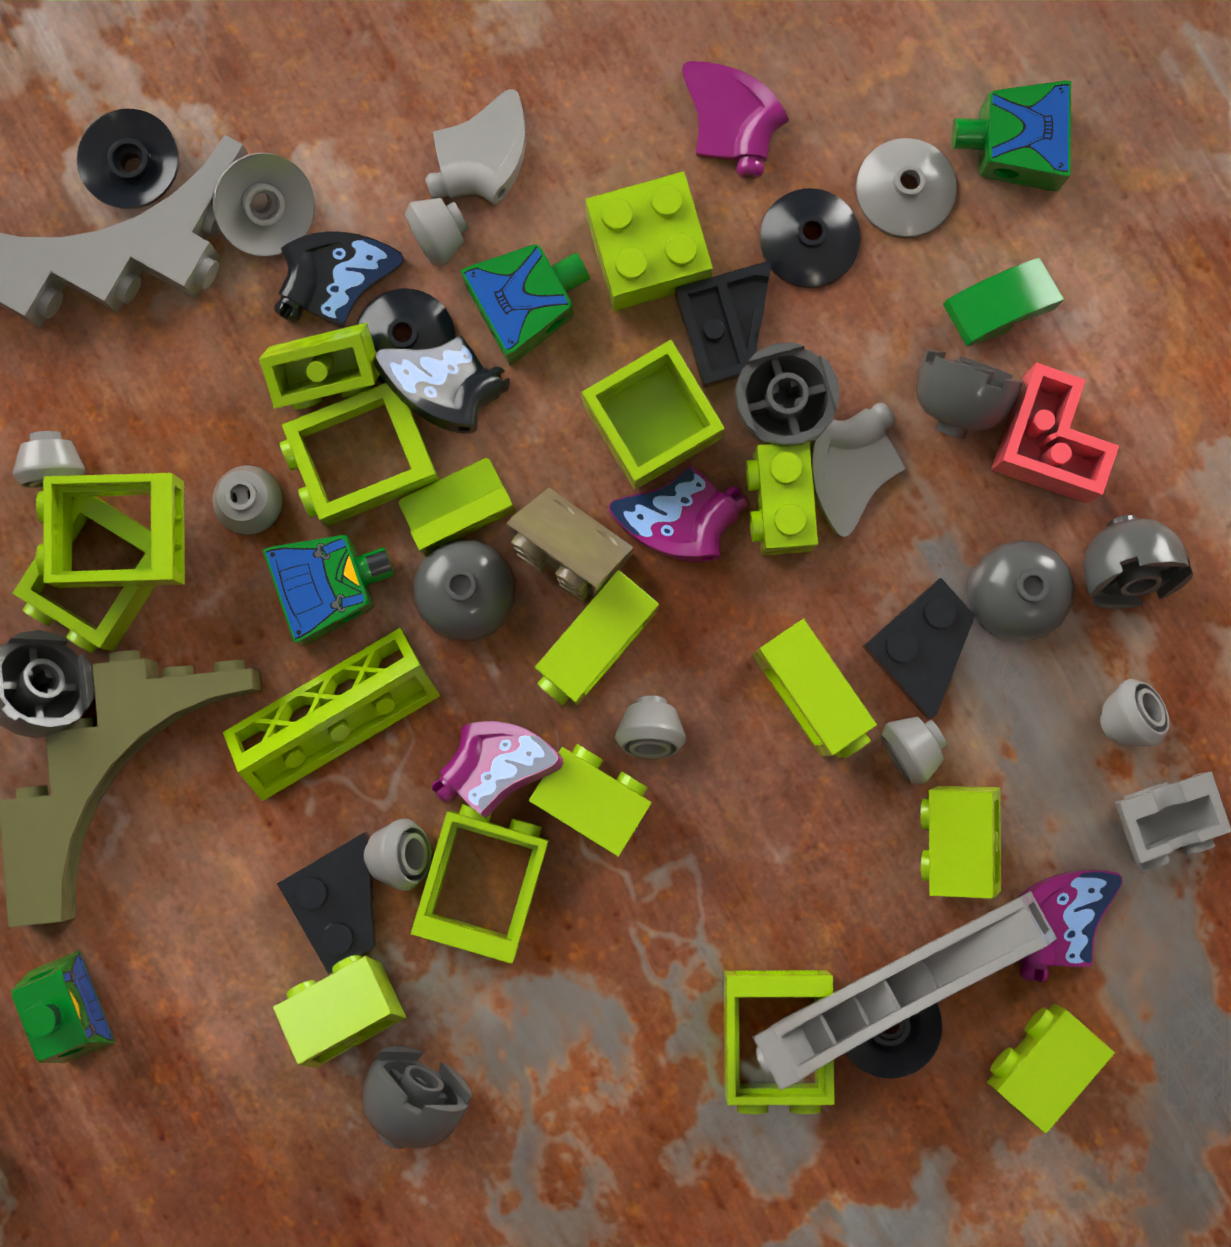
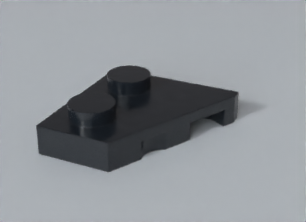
(335, 902)

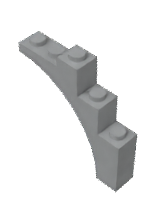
(107, 263)
(901, 989)

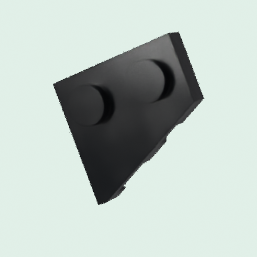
(724, 320)
(924, 645)

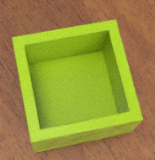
(647, 240)
(652, 414)

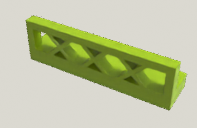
(333, 721)

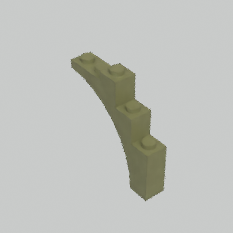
(47, 832)

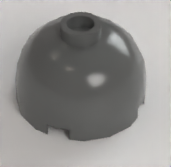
(964, 393)
(786, 395)
(1134, 560)
(464, 590)
(1021, 591)
(42, 684)
(411, 1101)

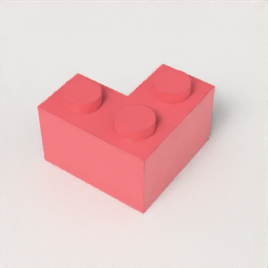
(1041, 445)

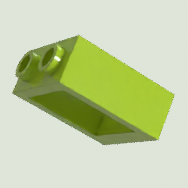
(313, 494)
(167, 529)
(127, 602)
(595, 640)
(815, 691)
(463, 934)
(755, 1097)

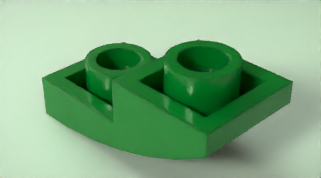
(1002, 300)

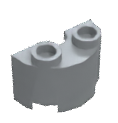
(1172, 817)

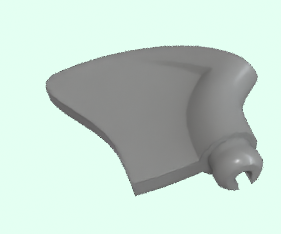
(482, 152)
(851, 464)

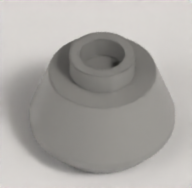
(436, 228)
(46, 456)
(251, 513)
(1135, 715)
(650, 729)
(914, 748)
(399, 854)

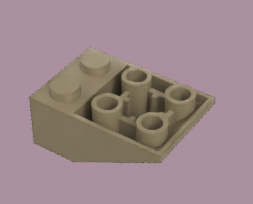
(569, 543)

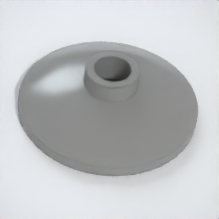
(288, 205)
(903, 210)

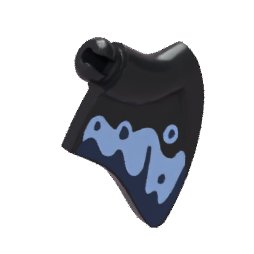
(332, 273)
(442, 383)

